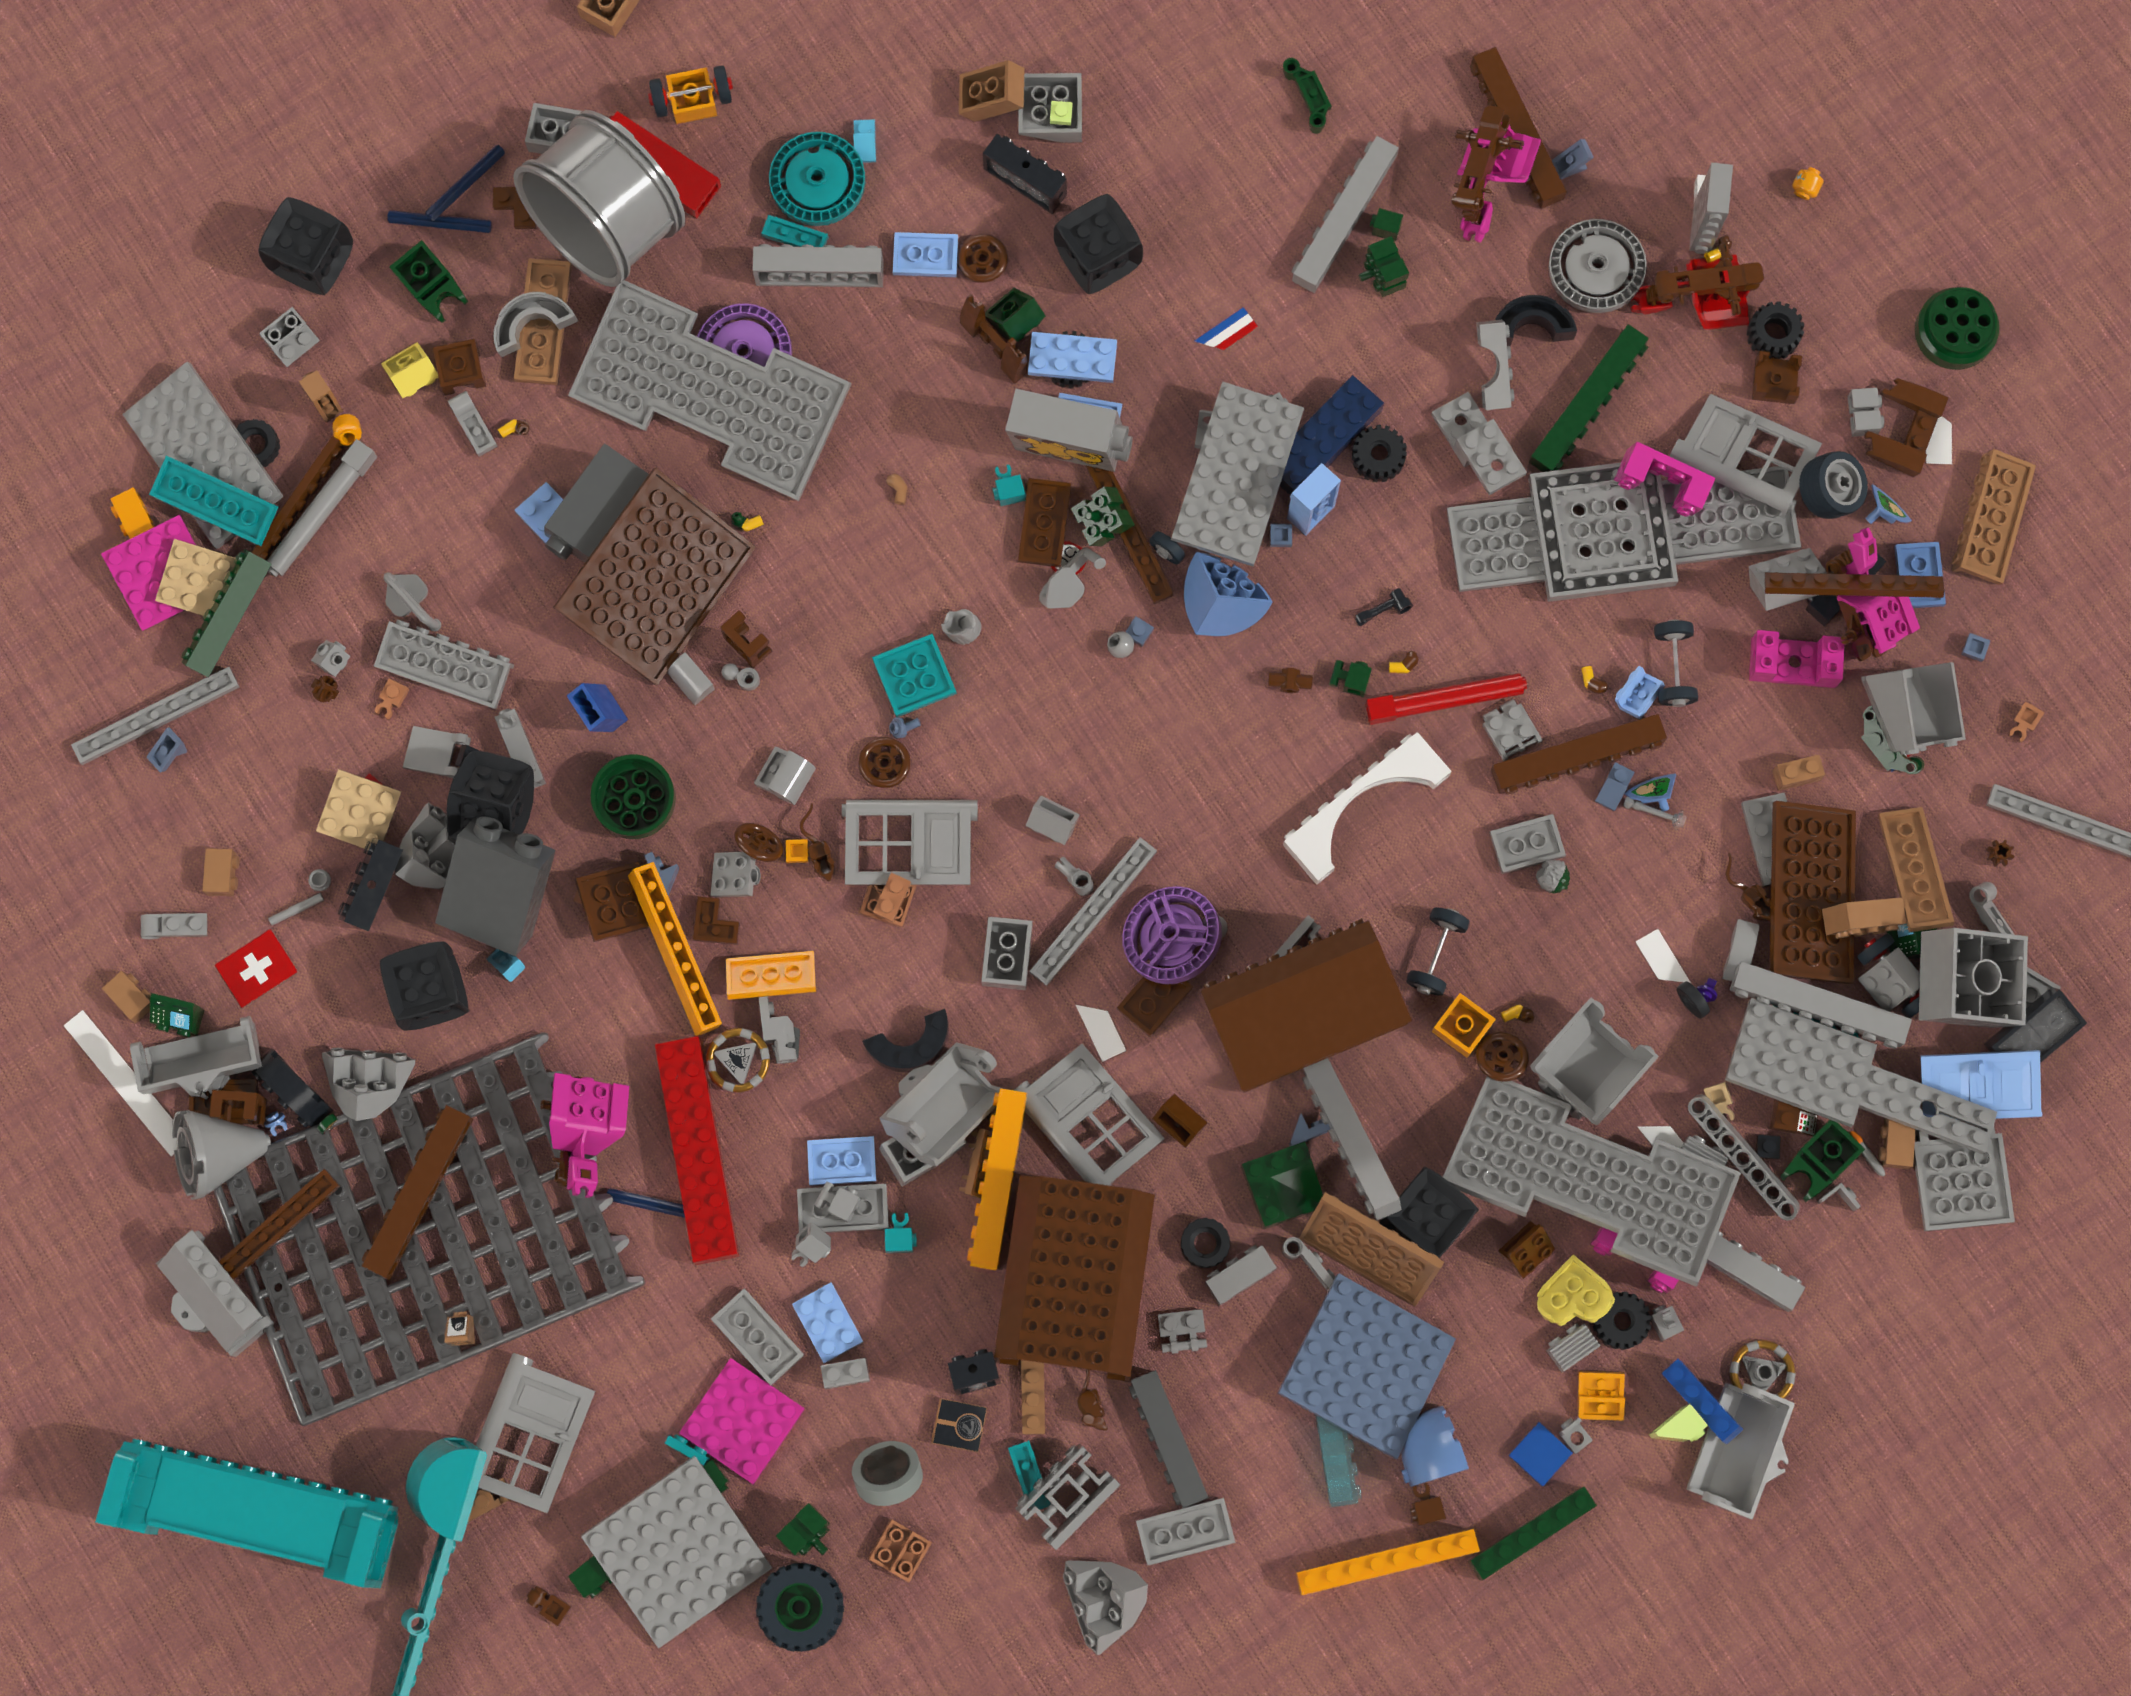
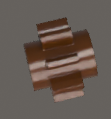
(324, 689)
(1994, 857)

